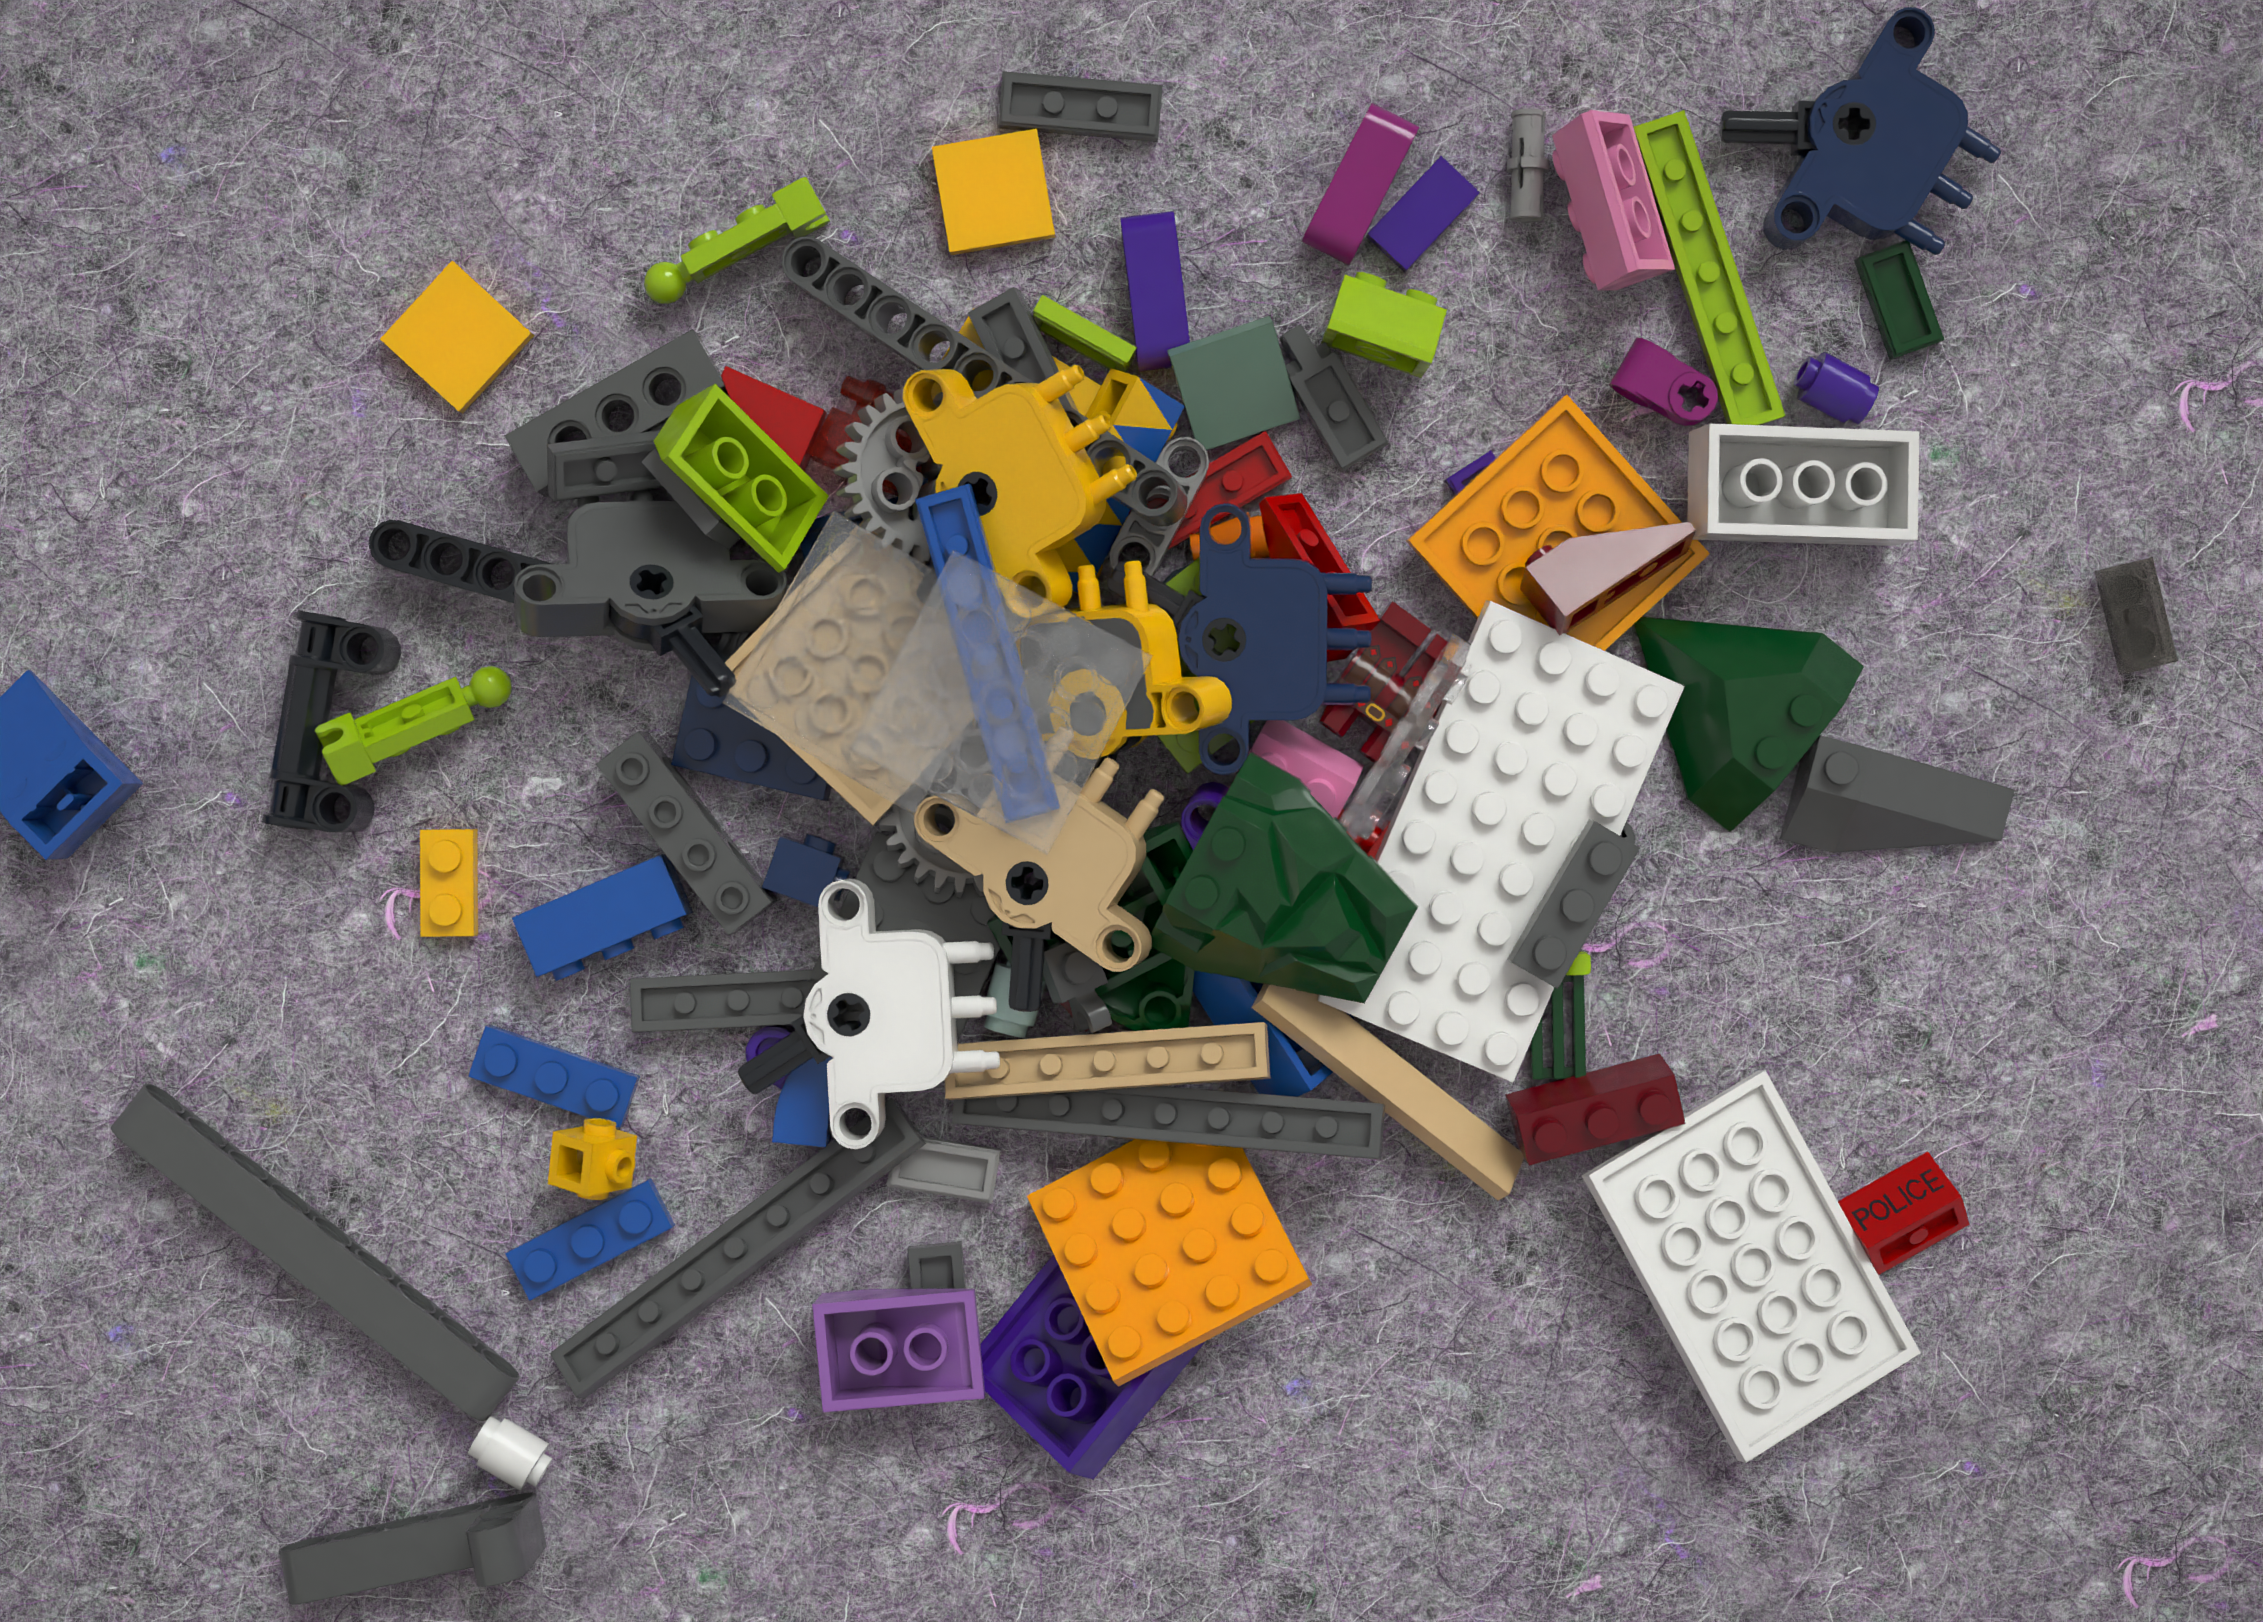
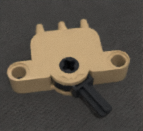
(1081, 878)

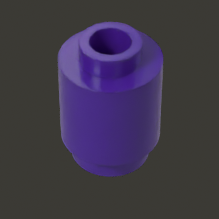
(1835, 388)

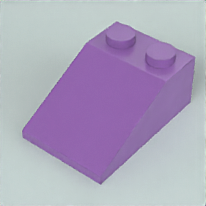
(897, 1347)

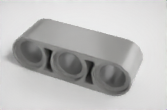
(1151, 537)

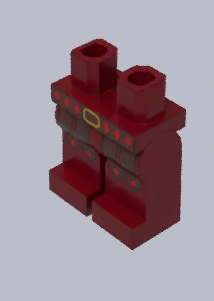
(1379, 668)

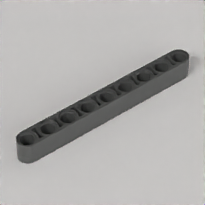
(924, 331)
(315, 1252)

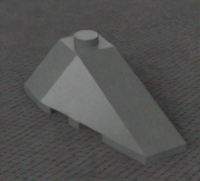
(1877, 800)

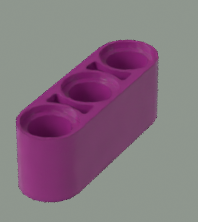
(1360, 184)

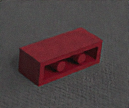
(1595, 1109)

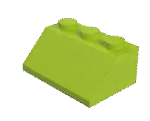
(741, 474)

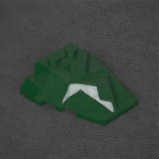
(1283, 894)

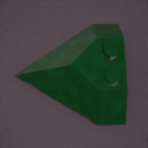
(1746, 705)
(1159, 988)

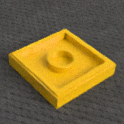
(993, 192)
(457, 337)

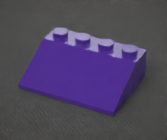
(1055, 1382)

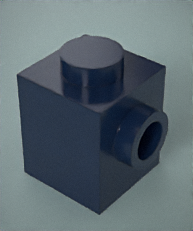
(805, 868)

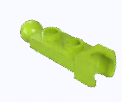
(795, 211)
(392, 730)

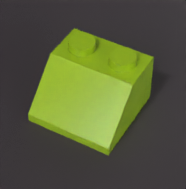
(1385, 324)

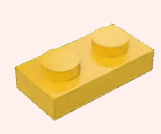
(448, 882)

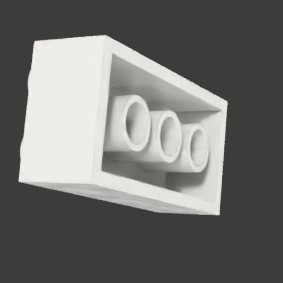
(1803, 484)

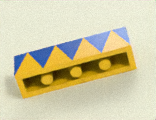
(1144, 421)

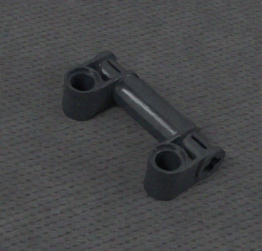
(298, 793)

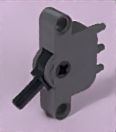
(650, 583)

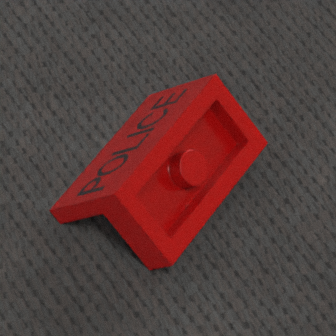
(1905, 1212)

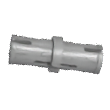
(1527, 165)

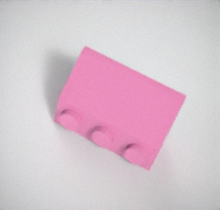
(1611, 200)

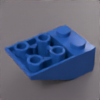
(55, 771)

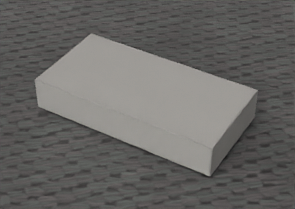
(949, 1170)

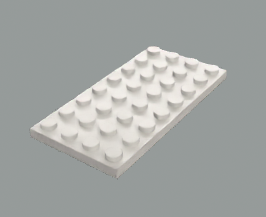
(1488, 819)

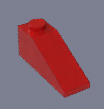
(1297, 533)

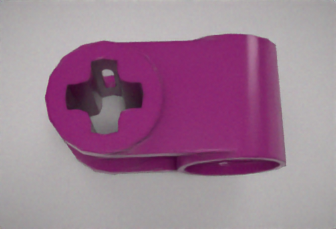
(1654, 378)

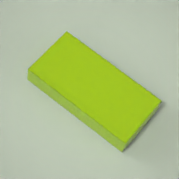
(1083, 335)

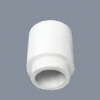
(510, 1453)

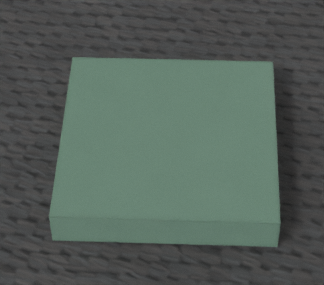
(1234, 383)

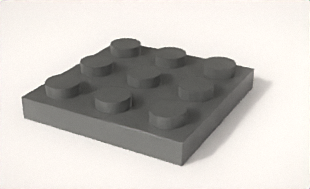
(909, 905)

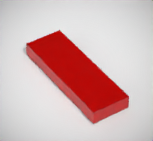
(1232, 479)

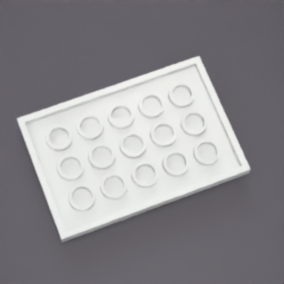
(1751, 1265)

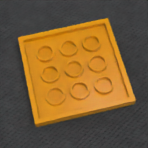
(1541, 490)
(1166, 1248)

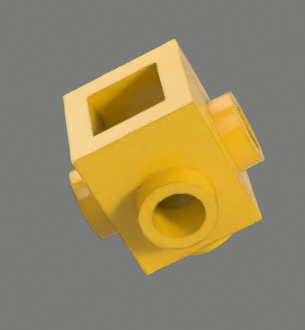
(592, 1159)

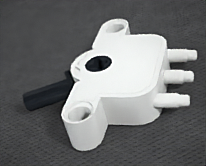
(906, 1021)

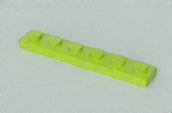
(1708, 272)

